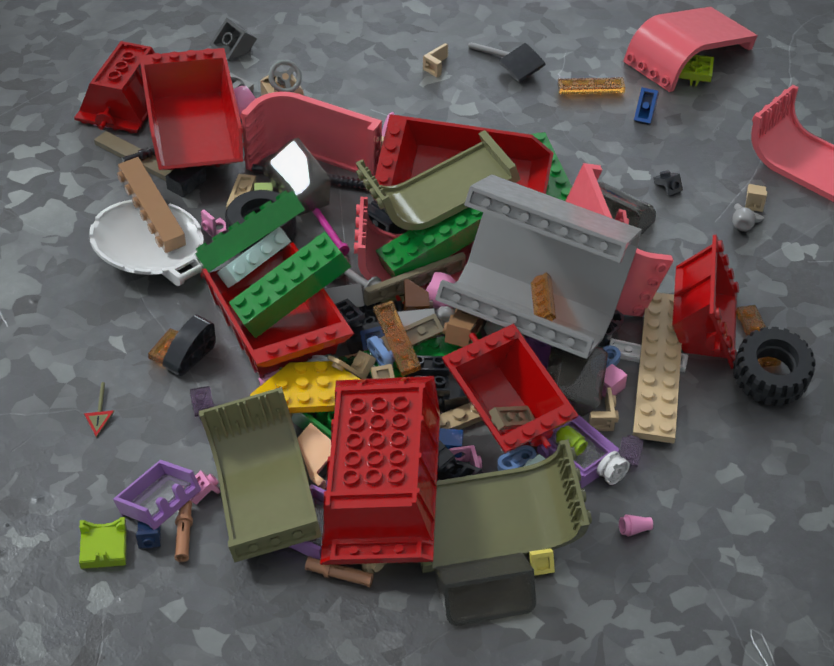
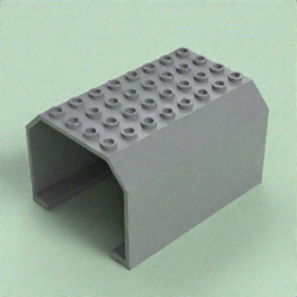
(535, 234)

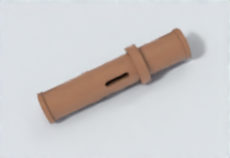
(183, 523)
(340, 572)

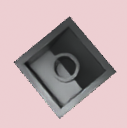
(233, 39)

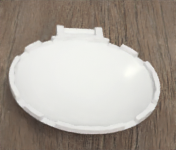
(125, 242)

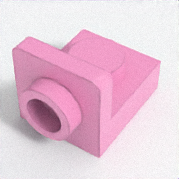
(207, 483)

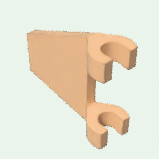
(315, 452)

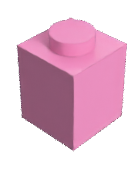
(615, 379)

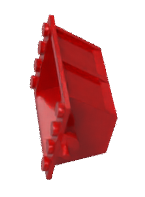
(117, 91)
(706, 304)
(507, 373)

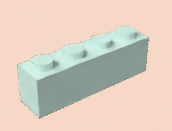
(253, 257)

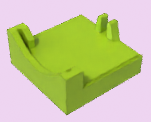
(698, 69)
(103, 544)

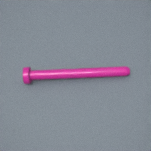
(343, 247)

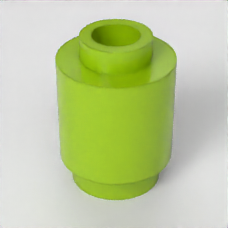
(575, 439)

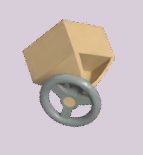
(282, 81)

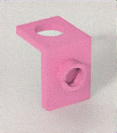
(209, 224)
(470, 455)

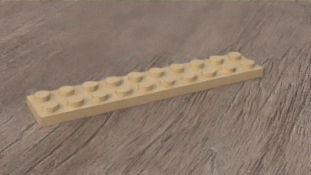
(658, 373)

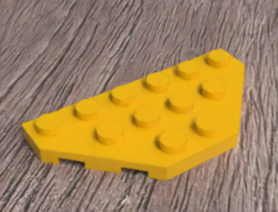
(307, 385)

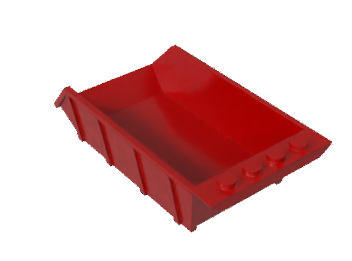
(192, 109)
(419, 144)
(307, 331)
(382, 472)

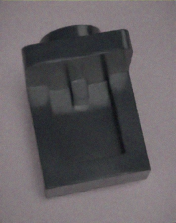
(670, 180)

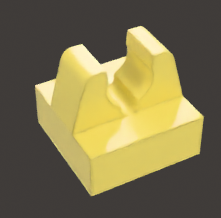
(542, 561)

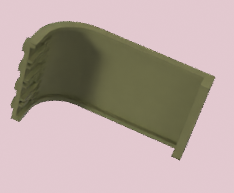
(441, 189)
(260, 475)
(510, 511)

